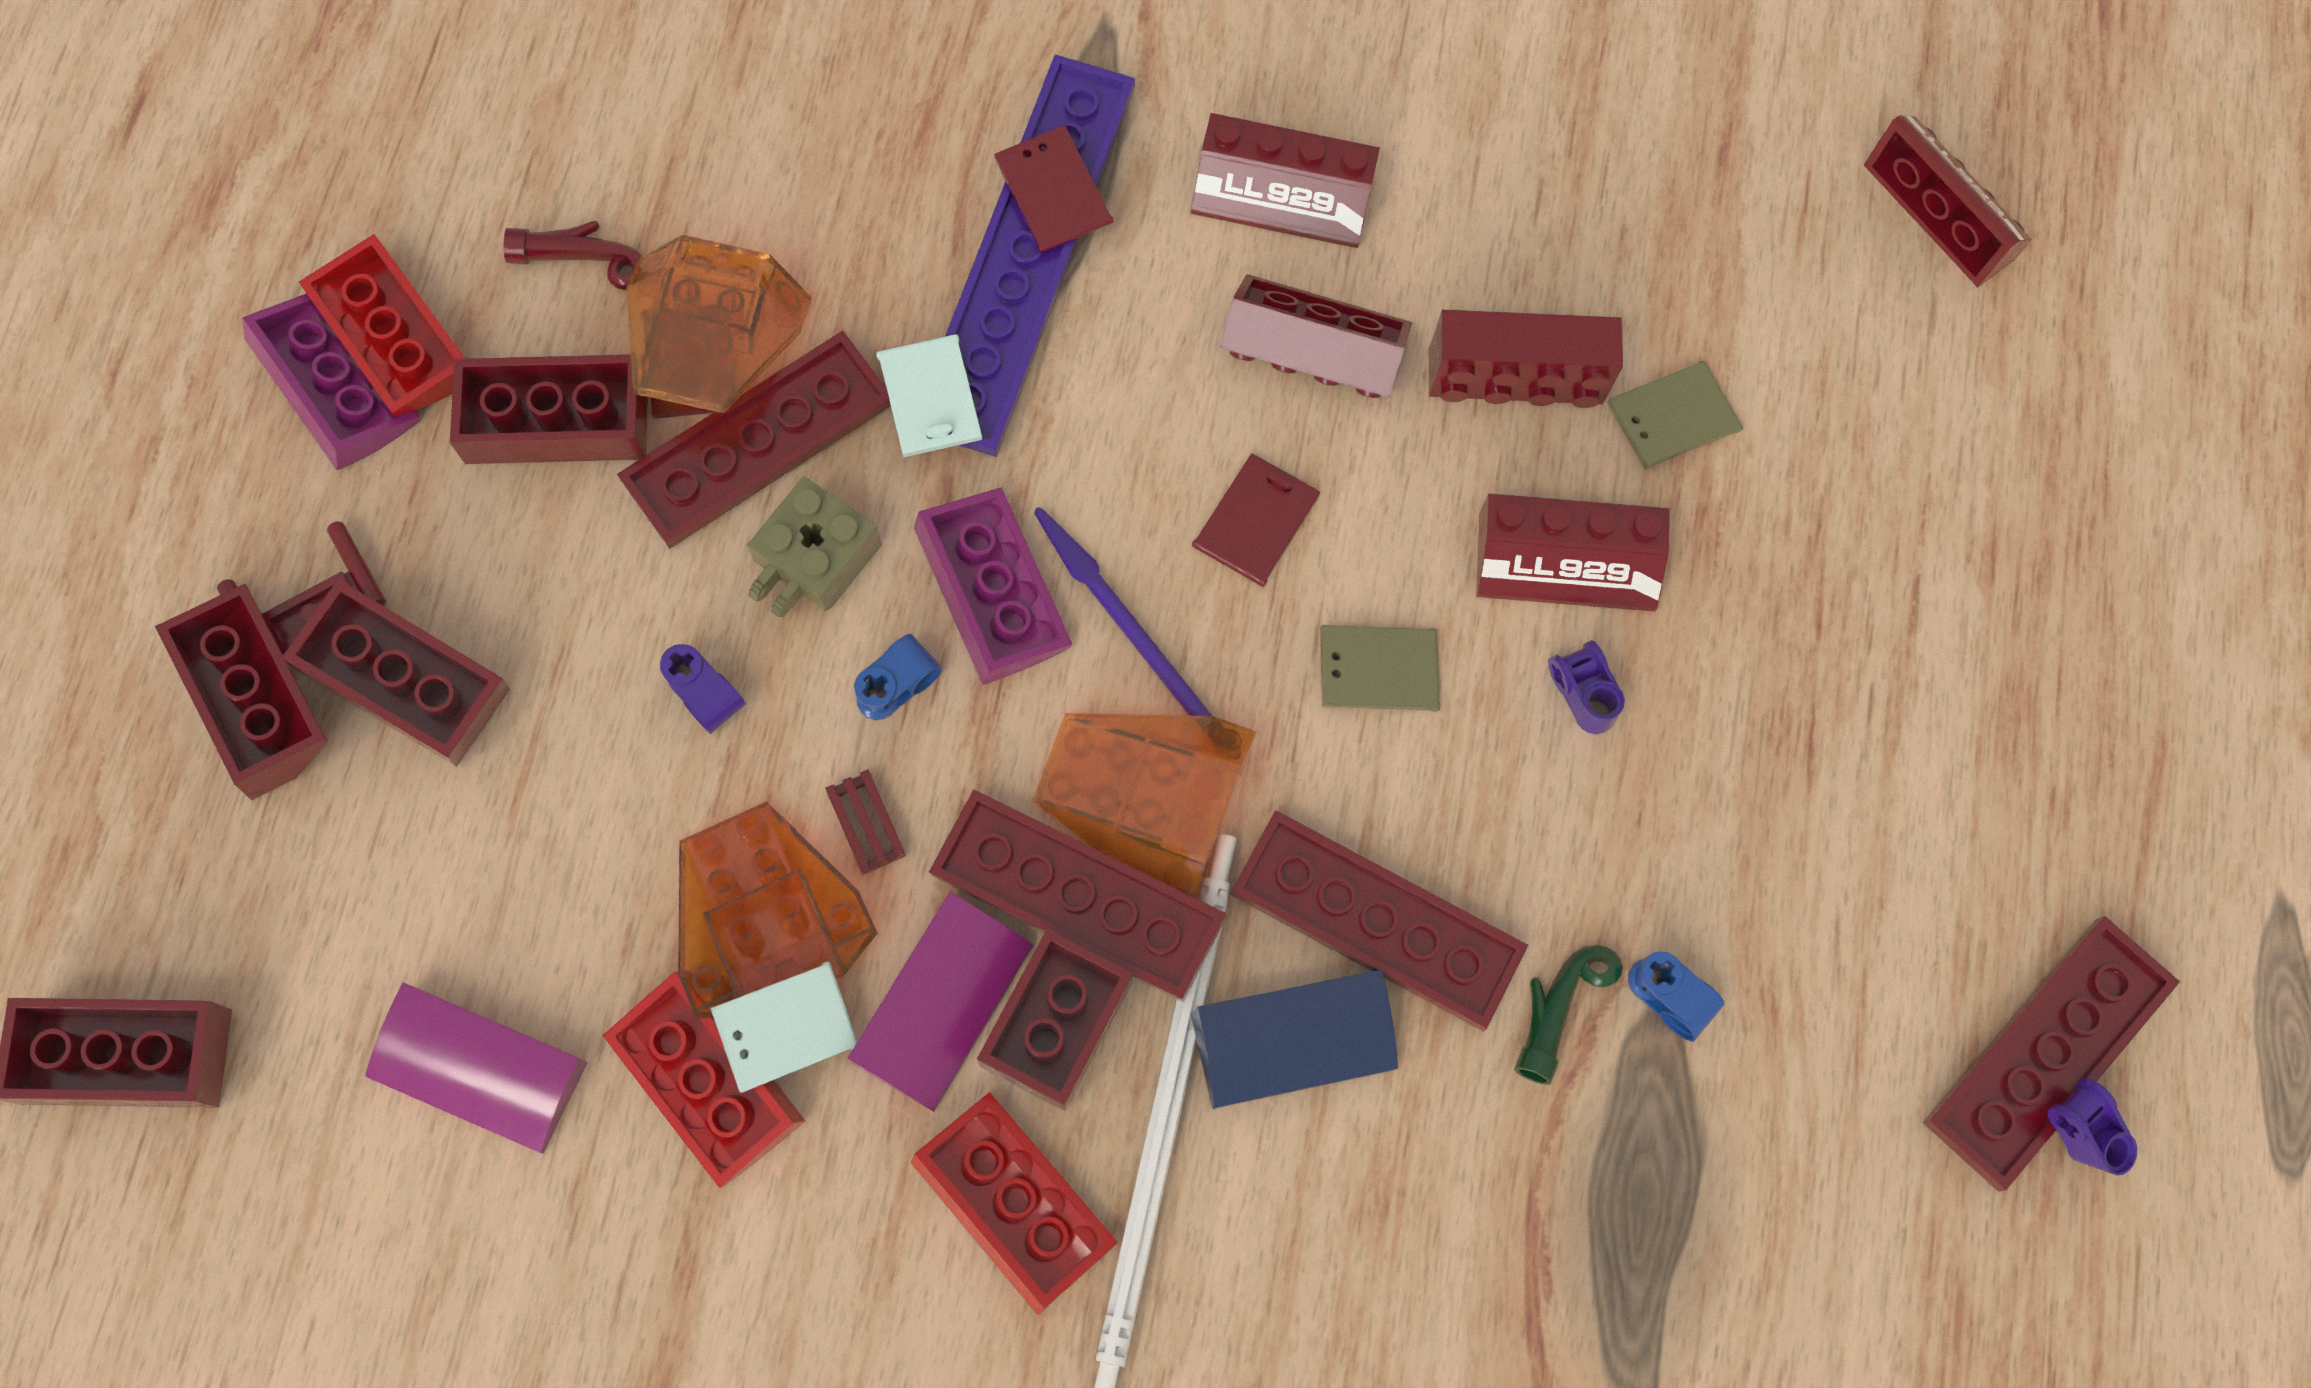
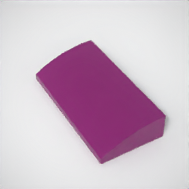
(322, 381)
(991, 584)
(940, 1002)
(473, 1068)

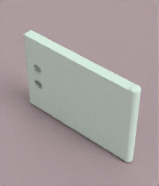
(929, 395)
(784, 1027)

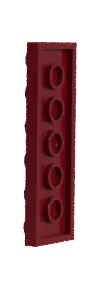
(756, 439)
(1078, 894)
(1379, 920)
(2058, 1036)

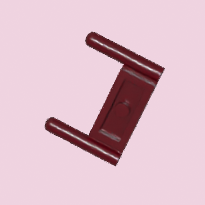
(291, 616)

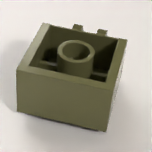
(815, 572)

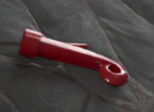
(570, 244)

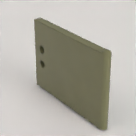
(1674, 414)
(1379, 668)

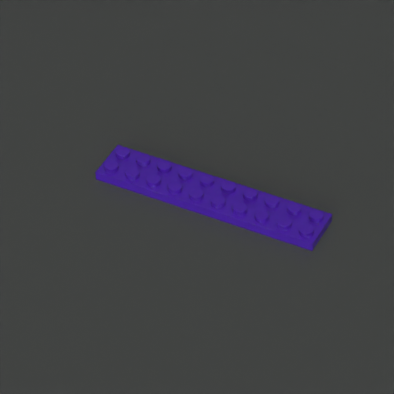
(1010, 280)

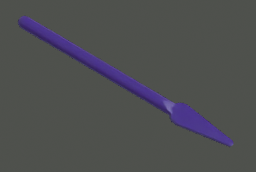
(1086, 570)

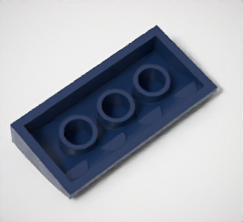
(1295, 1038)

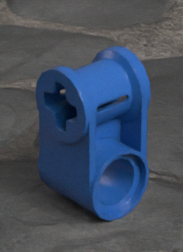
(900, 672)
(1679, 998)

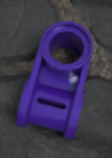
(1587, 678)
(703, 691)
(2094, 1129)

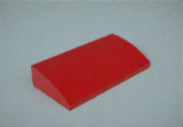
(385, 326)
(692, 1084)
(1013, 1202)

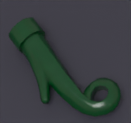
(1549, 1014)

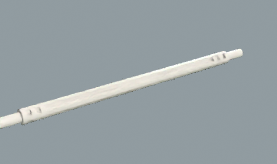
(1159, 1144)

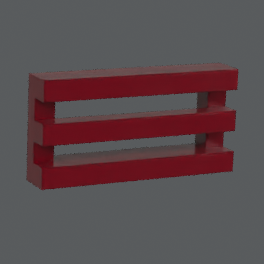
(850, 786)

